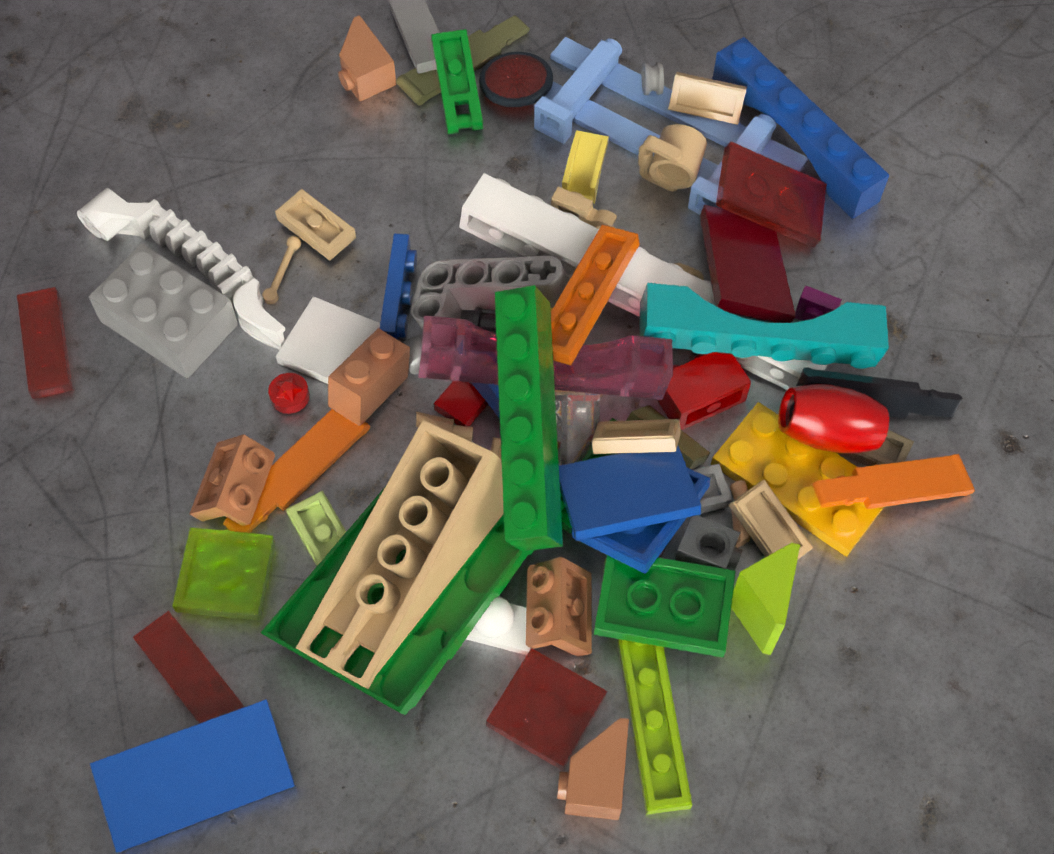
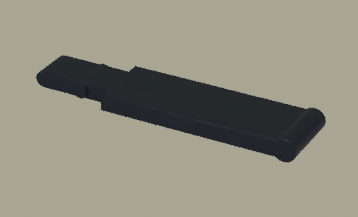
(896, 395)

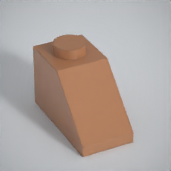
(365, 62)
(597, 775)

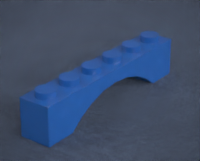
(850, 173)

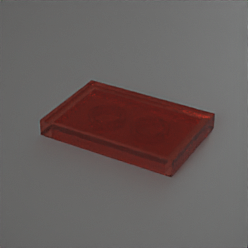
(771, 194)

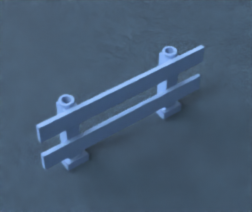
(600, 67)

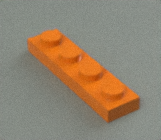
(590, 290)

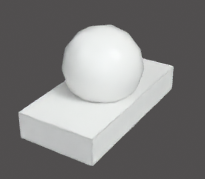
(502, 627)

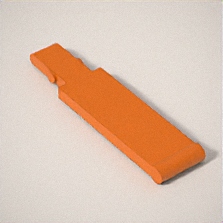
(303, 465)
(897, 483)

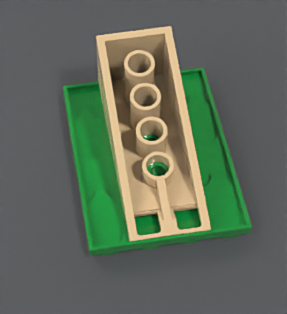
(407, 573)

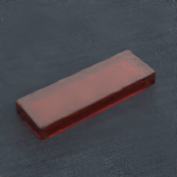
(44, 343)
(186, 669)

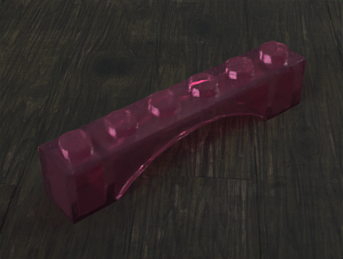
(621, 367)

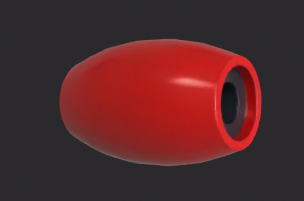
(833, 418)

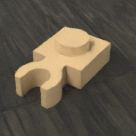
(582, 208)

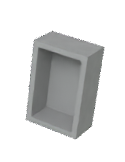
(164, 310)

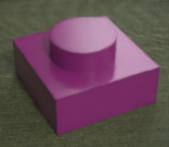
(815, 304)

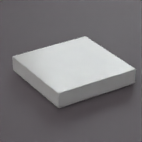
(324, 339)

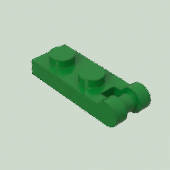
(456, 80)

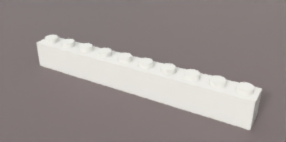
(534, 228)

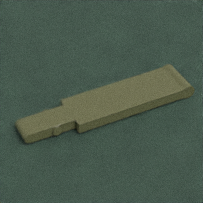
(483, 49)

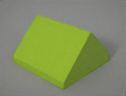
(764, 595)

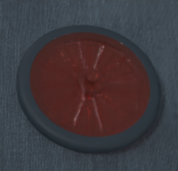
(516, 79)

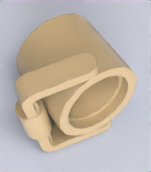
(675, 157)

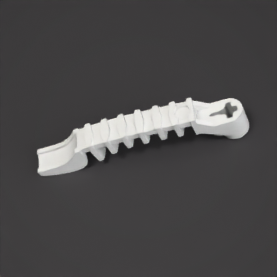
(111, 215)

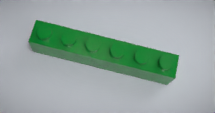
(528, 420)

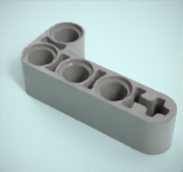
(463, 284)

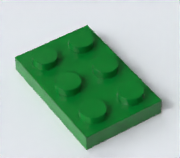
(668, 606)

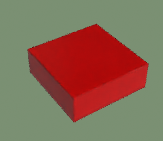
(460, 402)

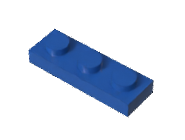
(398, 289)

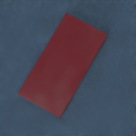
(746, 267)

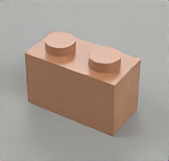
(368, 376)

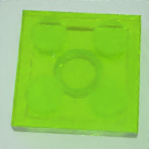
(224, 574)

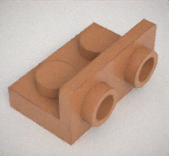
(233, 480)
(559, 606)

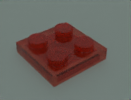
(546, 709)

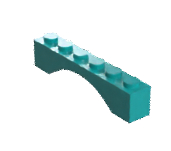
(847, 335)

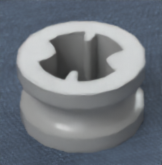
(652, 78)

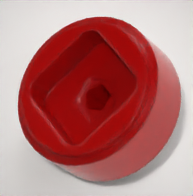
(289, 393)

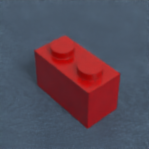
(704, 388)

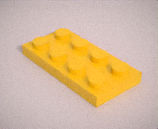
(763, 452)

